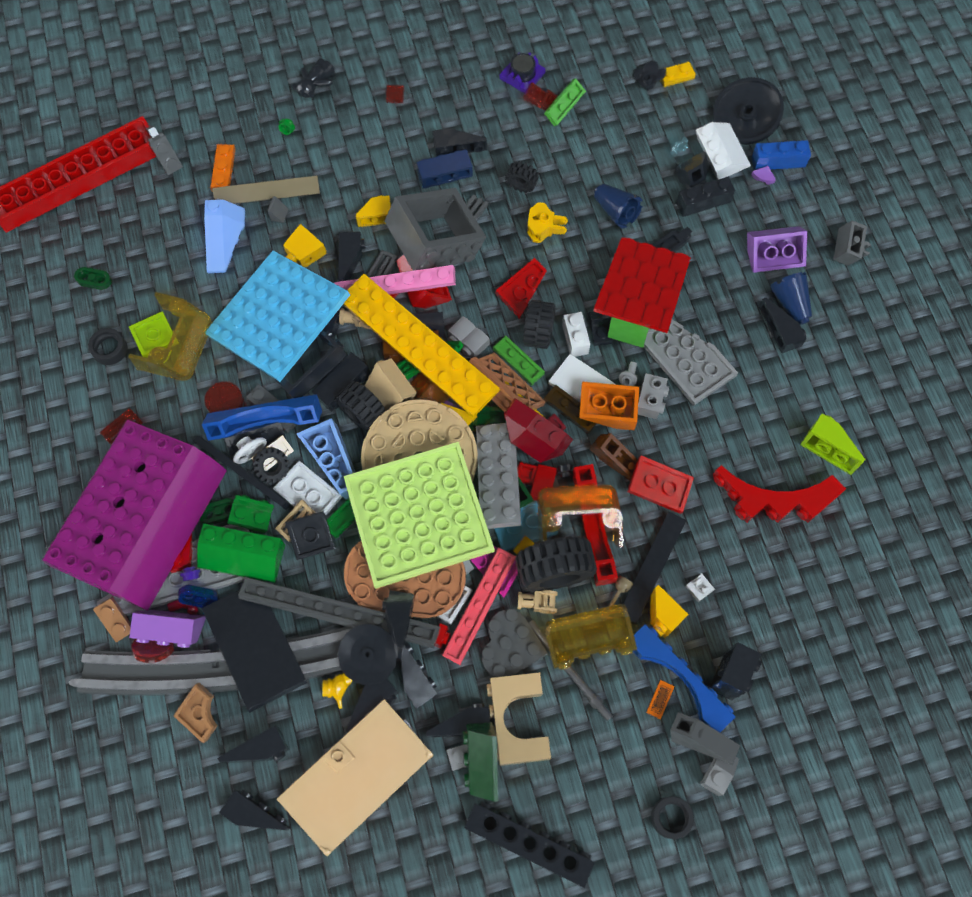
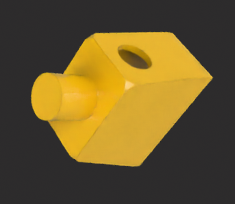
(303, 247)

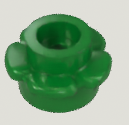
(286, 126)

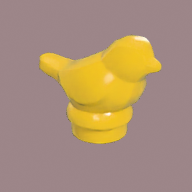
(336, 688)

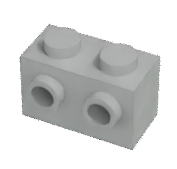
(652, 395)

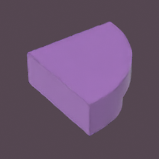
(764, 174)

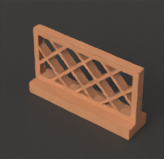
(507, 392)

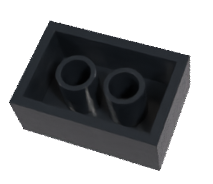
(736, 671)

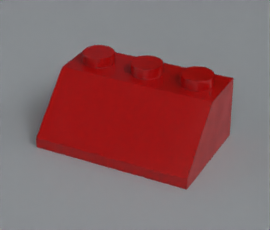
(424, 298)

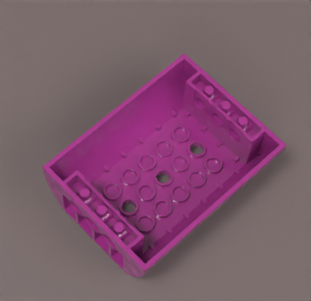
(150, 526)

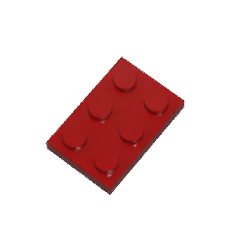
(660, 484)

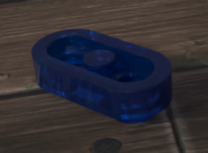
(196, 596)

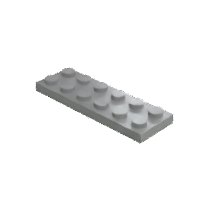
(498, 477)

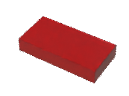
(544, 478)

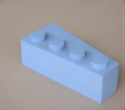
(330, 452)

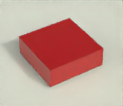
(527, 473)

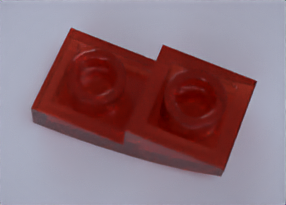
(539, 97)

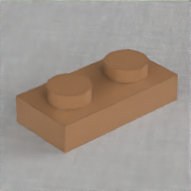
(113, 619)

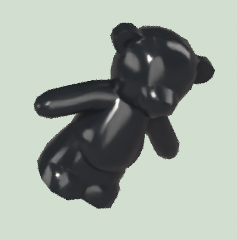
(316, 77)

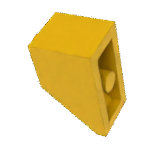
(374, 211)

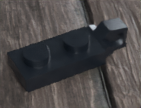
(674, 240)

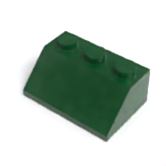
(481, 760)

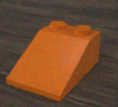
(610, 405)

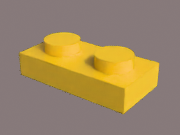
(678, 74)

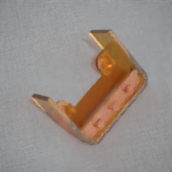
(582, 499)

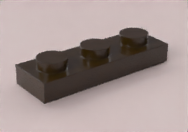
(568, 407)

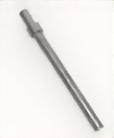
(595, 701)

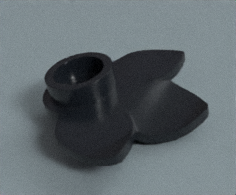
(649, 75)

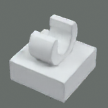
(699, 587)

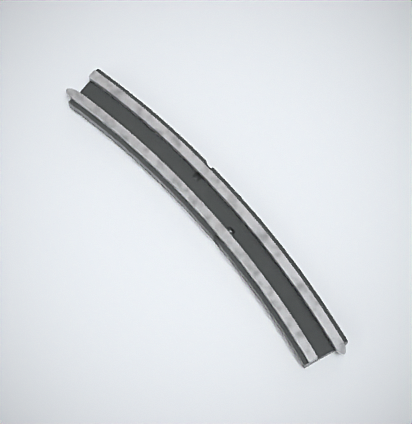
(178, 673)

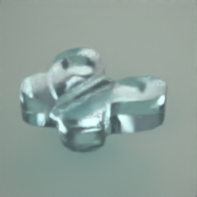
(678, 146)

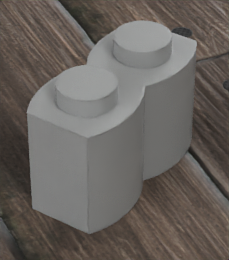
(471, 337)

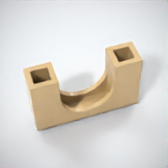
(503, 692)

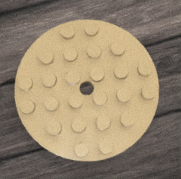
(417, 428)

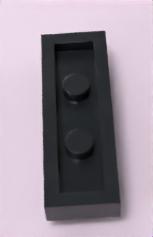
(268, 431)

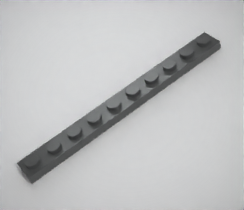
(330, 610)

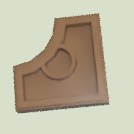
(196, 713)

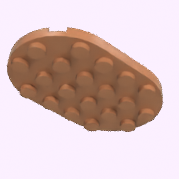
(432, 591)

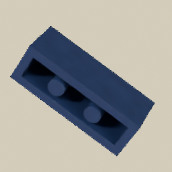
(444, 169)

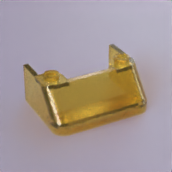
(186, 343)

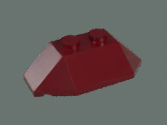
(534, 433)

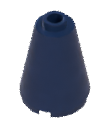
(618, 204)
(794, 296)

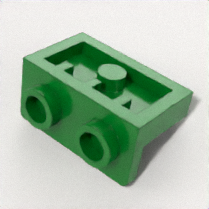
(250, 513)

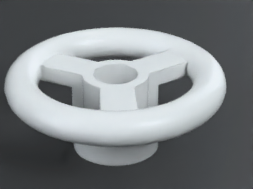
(249, 448)

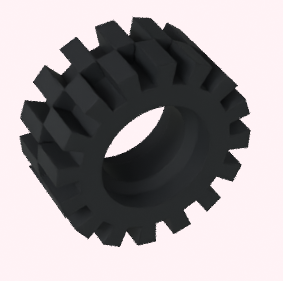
(522, 176)
(270, 453)

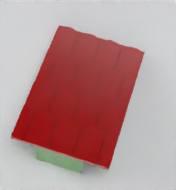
(641, 290)

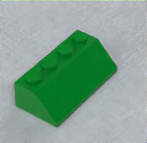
(239, 553)

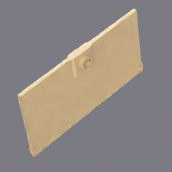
(355, 777)

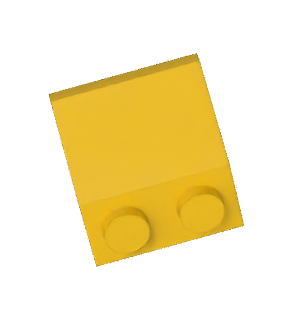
(665, 612)

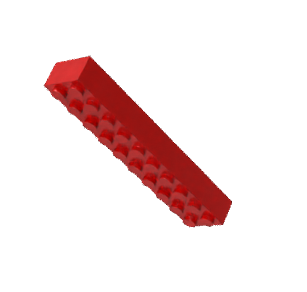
(74, 173)

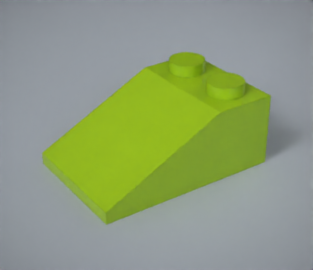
(833, 444)

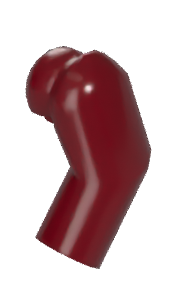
(175, 605)

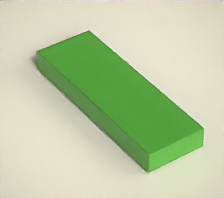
(564, 102)
(518, 360)

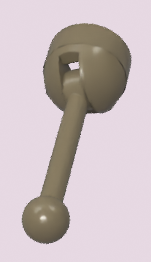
(622, 585)

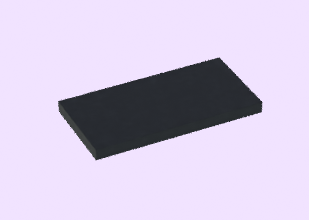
(254, 650)

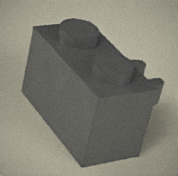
(851, 243)

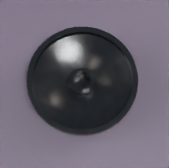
(751, 107)

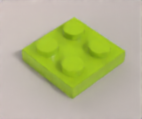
(152, 333)

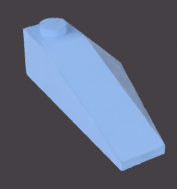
(222, 231)

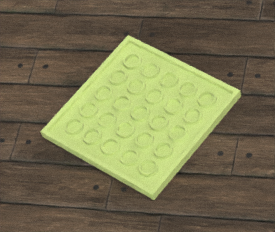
(418, 515)

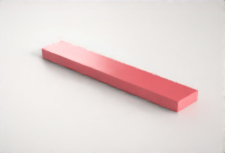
(479, 606)

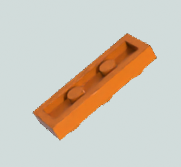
(223, 166)

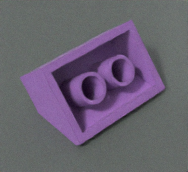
(777, 248)
(166, 627)

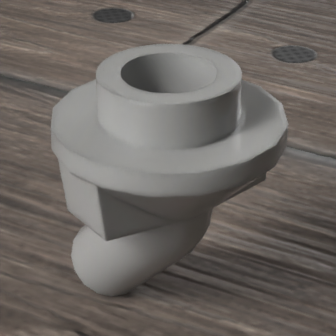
(628, 377)

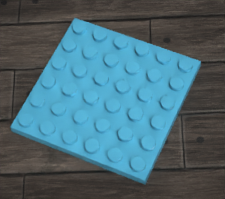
(277, 315)

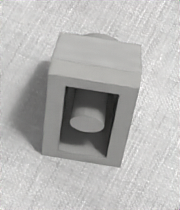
(719, 776)

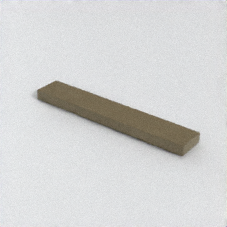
(266, 190)

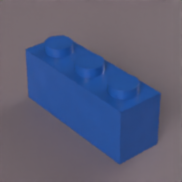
(781, 155)

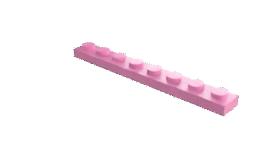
(411, 280)

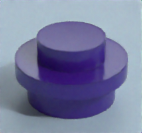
(190, 574)

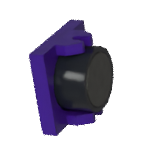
(522, 71)

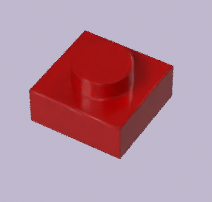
(443, 636)

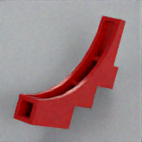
(777, 504)

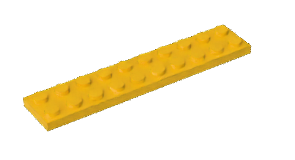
(420, 346)

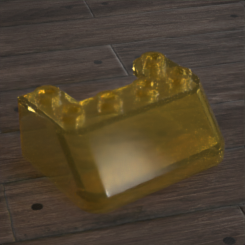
(589, 634)

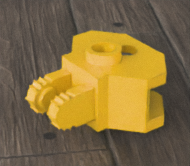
(541, 223)

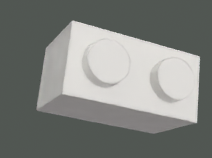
(576, 334)

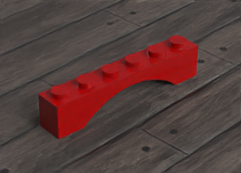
(595, 532)

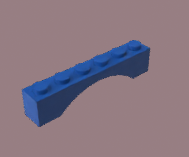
(228, 422)
(709, 707)

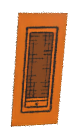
(660, 699)

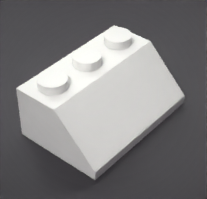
(722, 149)

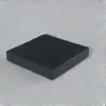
(310, 535)

